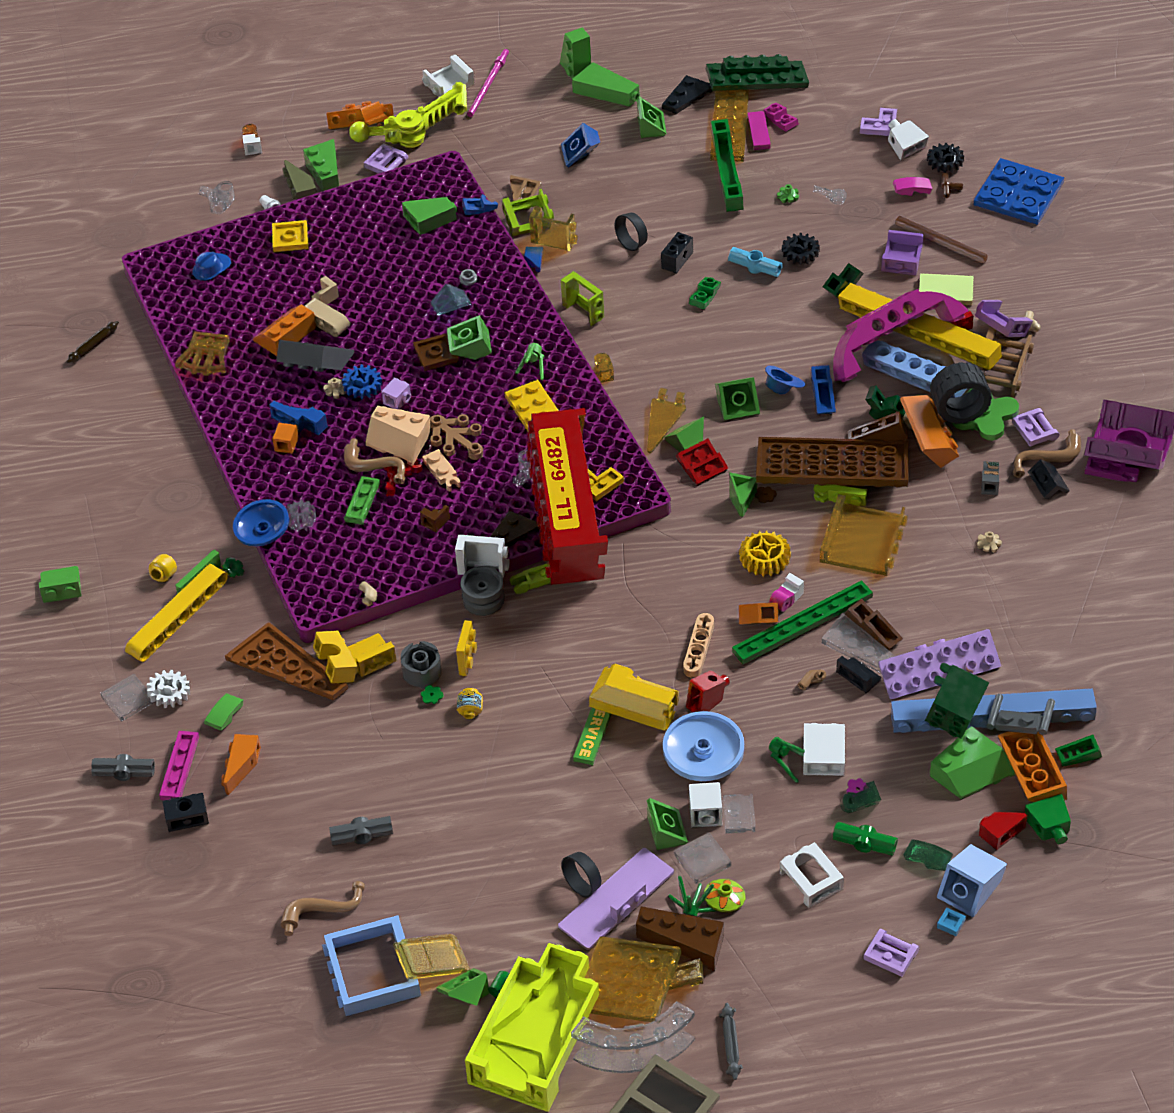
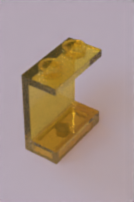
(552, 232)

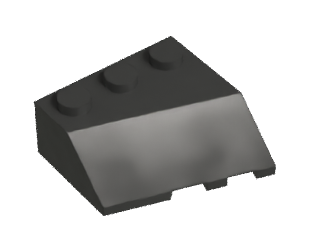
(312, 355)

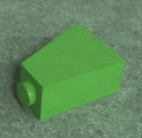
(429, 213)

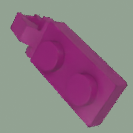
(1111, 470)

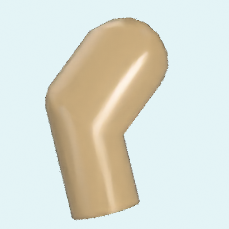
(370, 593)

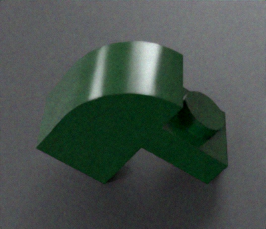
(836, 284)
(883, 406)

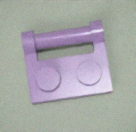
(383, 156)
(1030, 429)
(889, 957)

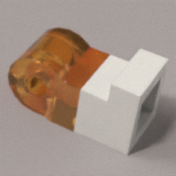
(251, 140)

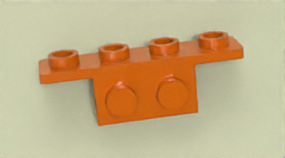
(351, 114)

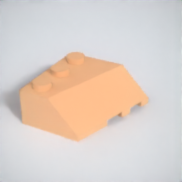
(398, 432)

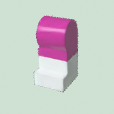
(788, 592)

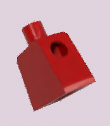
(706, 691)

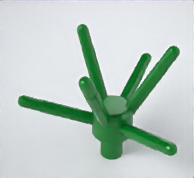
(692, 908)

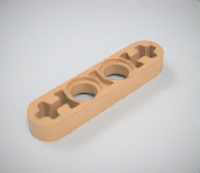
(701, 645)

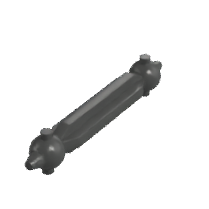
(731, 1042)

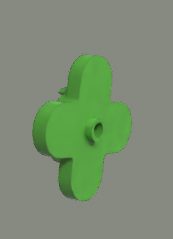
(992, 421)

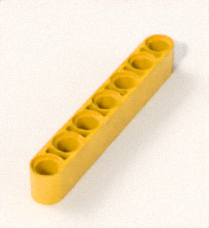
(176, 613)

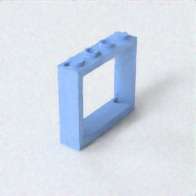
(378, 997)

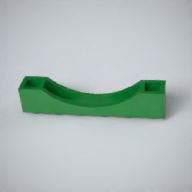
(726, 165)

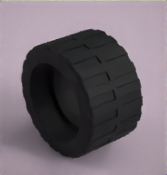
(956, 378)

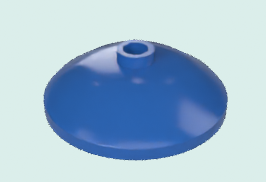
(261, 522)

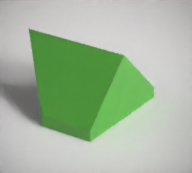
(686, 435)
(742, 491)

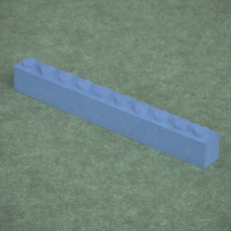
(1069, 706)

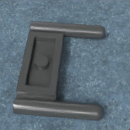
(1019, 721)

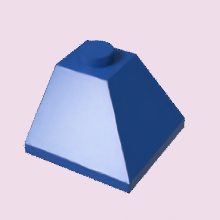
(579, 144)

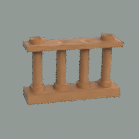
(1026, 347)

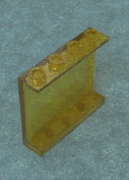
(862, 538)

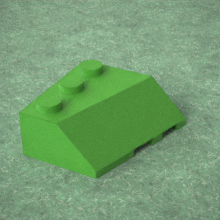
(970, 764)

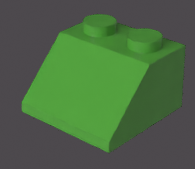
(469, 339)
(737, 398)

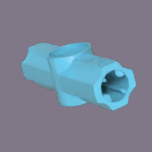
(755, 261)

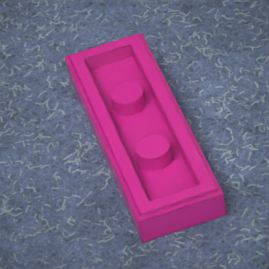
(759, 130)

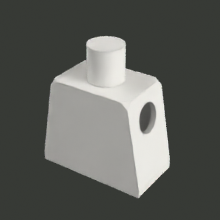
(906, 138)

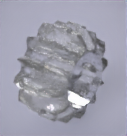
(301, 515)

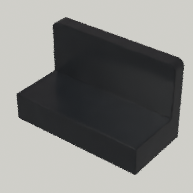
(1047, 479)
(857, 673)

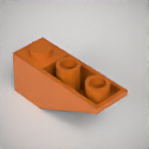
(243, 758)

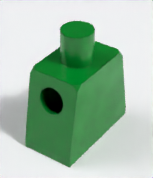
(1049, 818)

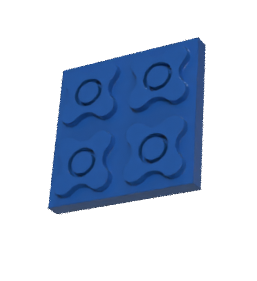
(1018, 191)

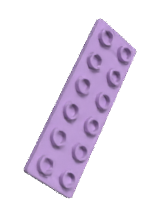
(918, 668)
(616, 898)

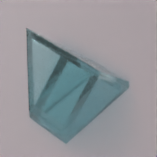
(449, 299)

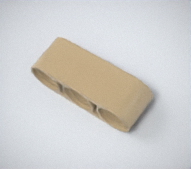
(328, 318)

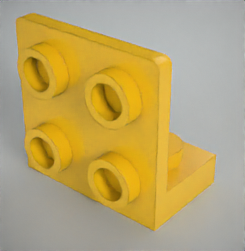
(372, 654)

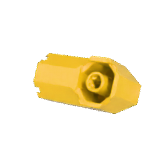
(634, 698)

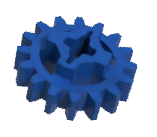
(361, 381)

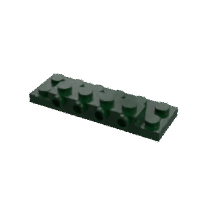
(756, 73)

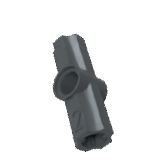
(123, 767)
(361, 830)

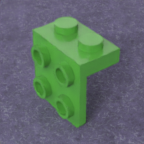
(60, 584)

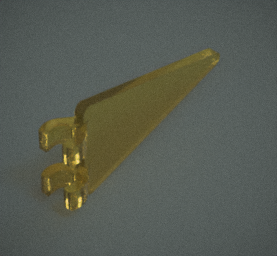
(663, 417)

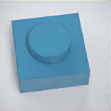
(951, 921)

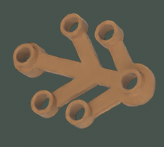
(439, 423)

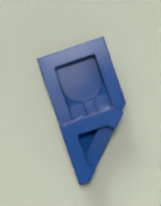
(477, 205)
(533, 257)

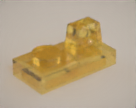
(687, 973)

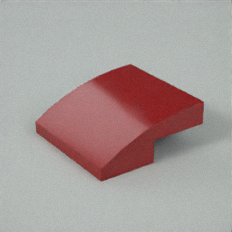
(701, 461)

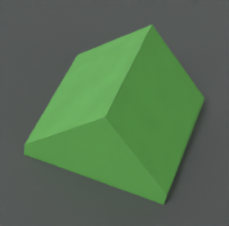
(650, 119)
(665, 825)

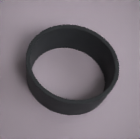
(623, 235)
(573, 877)

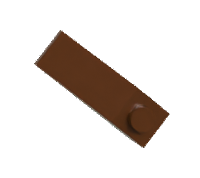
(886, 428)

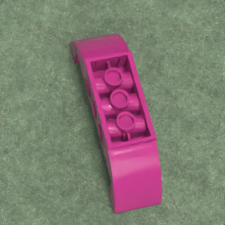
(883, 319)

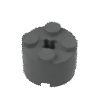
(421, 664)

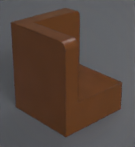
(434, 519)

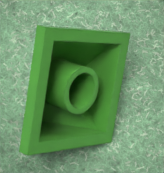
(467, 986)

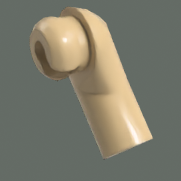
(1035, 327)

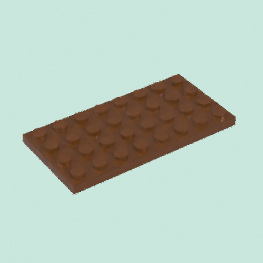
(832, 461)

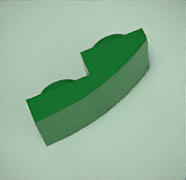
(705, 292)

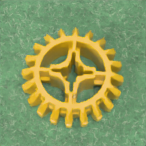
(764, 553)

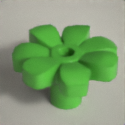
(788, 194)

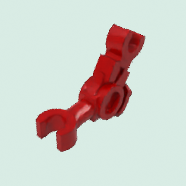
(392, 471)

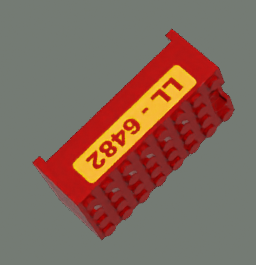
(564, 497)

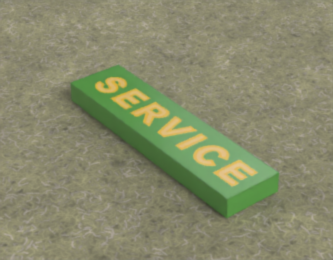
(592, 736)

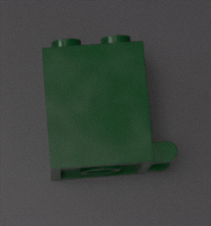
(956, 700)

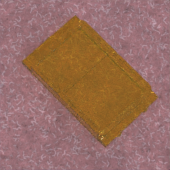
(431, 956)

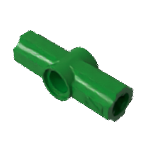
(865, 838)

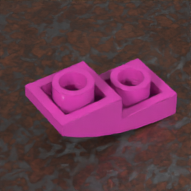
(779, 116)
(908, 185)

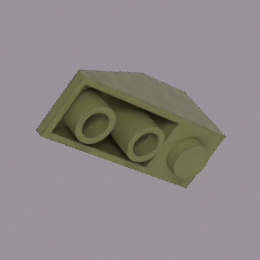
(299, 181)

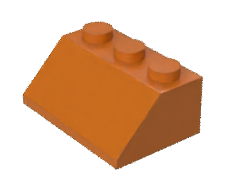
(289, 327)

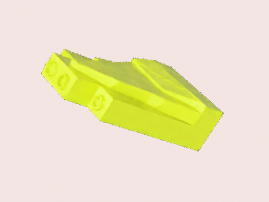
(531, 1027)

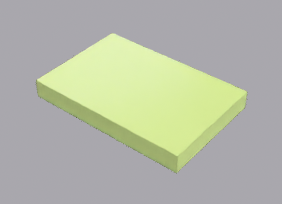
(956, 286)

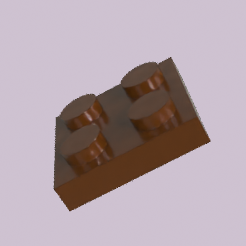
(434, 352)

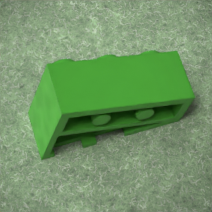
(575, 52)
(322, 164)

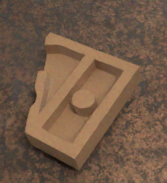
(524, 187)

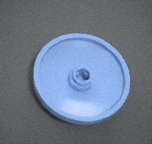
(703, 746)

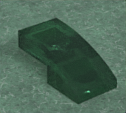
(929, 854)

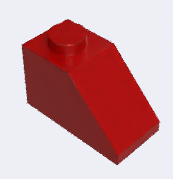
(1001, 827)

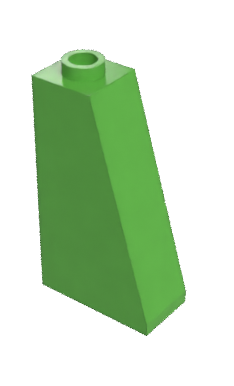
(605, 85)

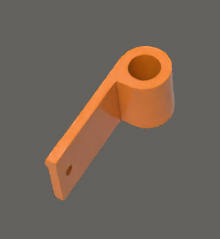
(373, 113)

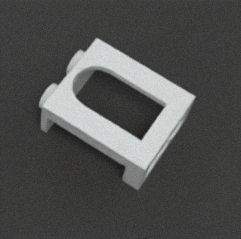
(821, 890)

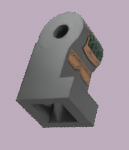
(990, 475)

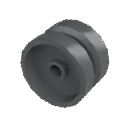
(482, 590)

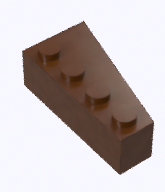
(694, 935)

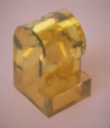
(603, 367)

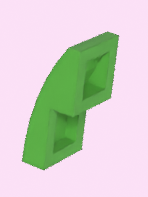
(222, 712)

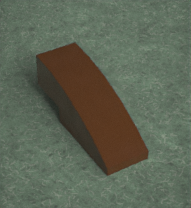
(874, 624)

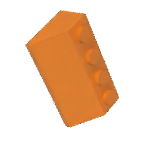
(930, 429)
(1033, 765)

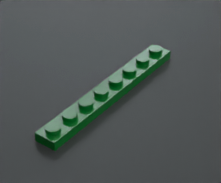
(801, 622)

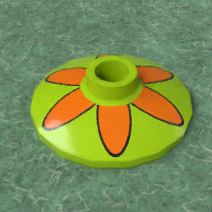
(725, 896)

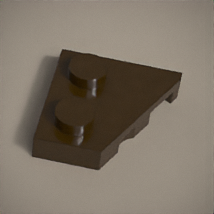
(514, 528)

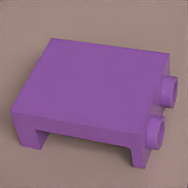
(902, 252)
(1011, 327)

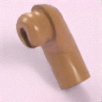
(812, 676)

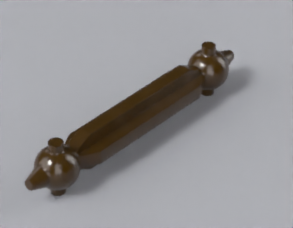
(92, 342)

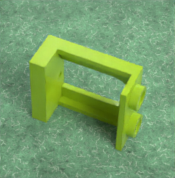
(510, 207)
(571, 295)

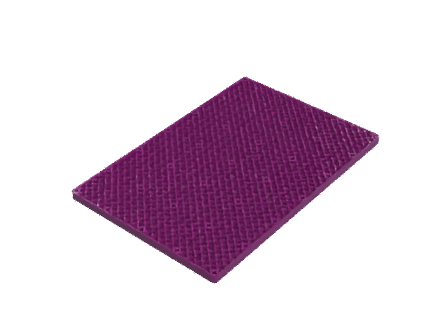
(386, 292)

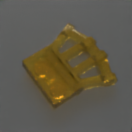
(205, 344)

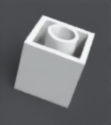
(705, 804)

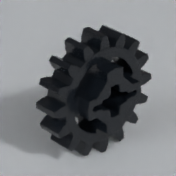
(945, 157)
(800, 248)

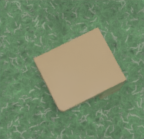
(328, 291)

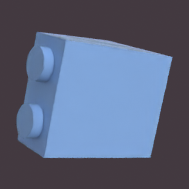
(970, 880)

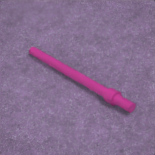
(499, 63)

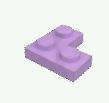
(878, 126)

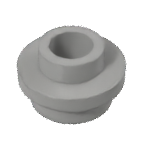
(468, 277)

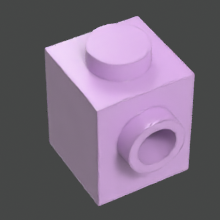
(396, 394)

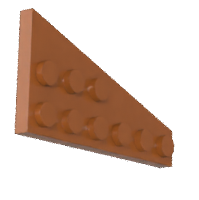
(279, 657)

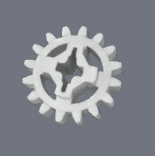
(168, 688)

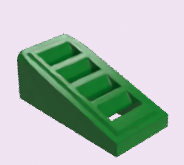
(1083, 743)

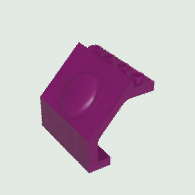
(1132, 435)

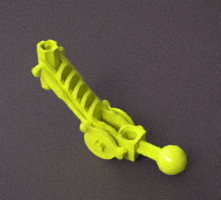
(411, 125)

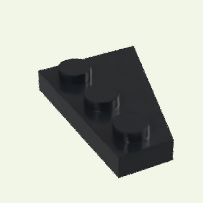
(685, 93)

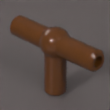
(946, 186)

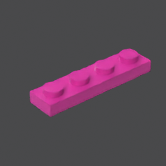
(179, 765)

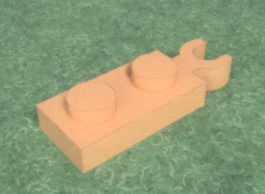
(441, 469)

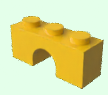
(340, 663)

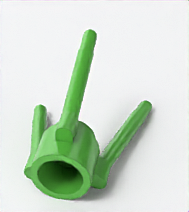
(533, 354)

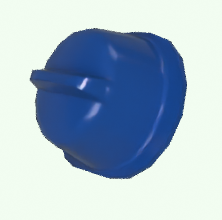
(210, 265)
(781, 381)

